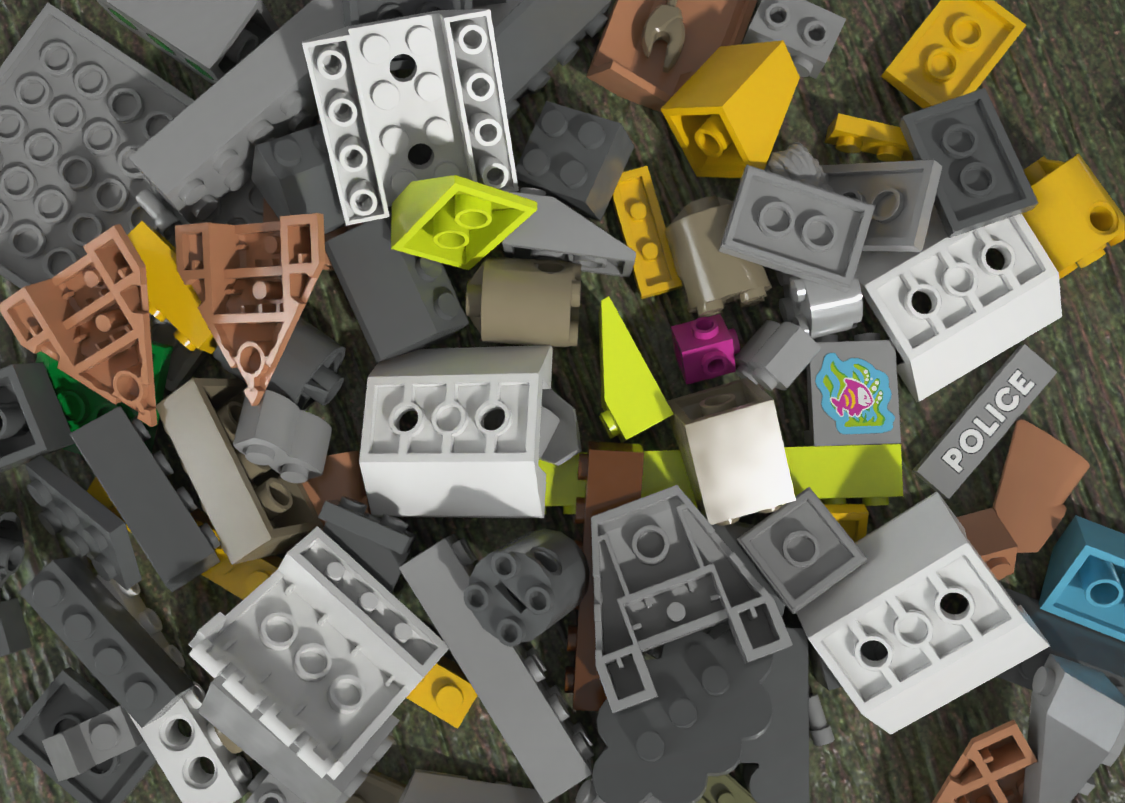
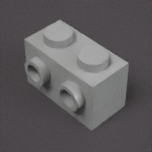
(803, 26)

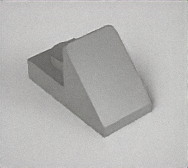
(91, 742)

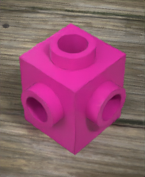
(705, 348)

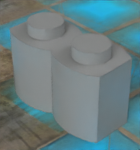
(776, 355)
(283, 437)

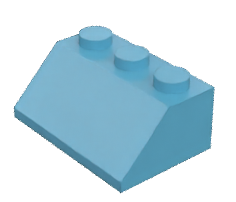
(1088, 578)

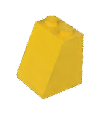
(733, 108)

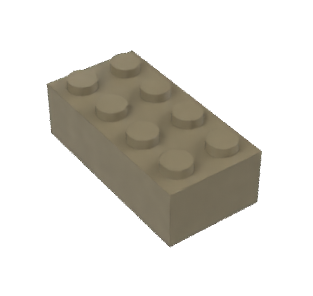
(246, 502)

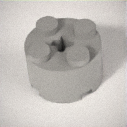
(818, 307)

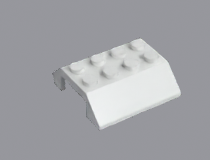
(319, 653)

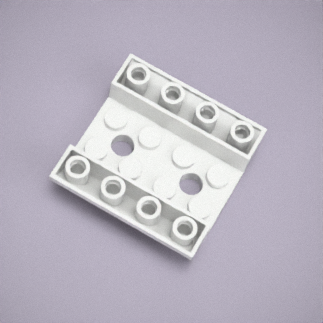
(447, 103)
(973, 306)
(449, 458)
(898, 604)

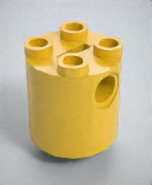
(1072, 213)

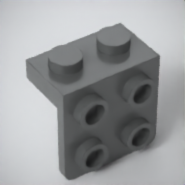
(371, 541)

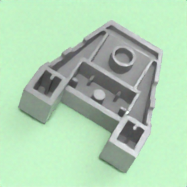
(665, 577)

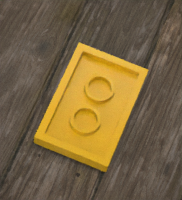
(953, 50)

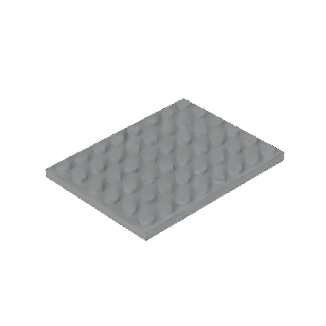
(66, 136)

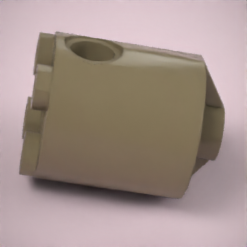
(709, 275)
(525, 301)

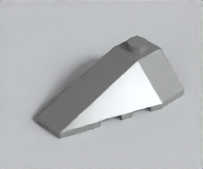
(1071, 730)

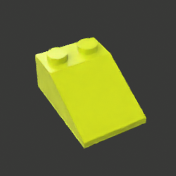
(455, 219)
(628, 389)

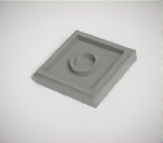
(801, 550)

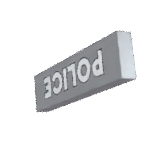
(984, 421)

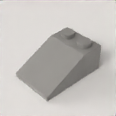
(565, 235)

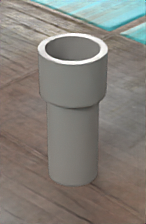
(163, 218)
(819, 729)

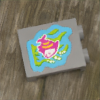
(853, 392)

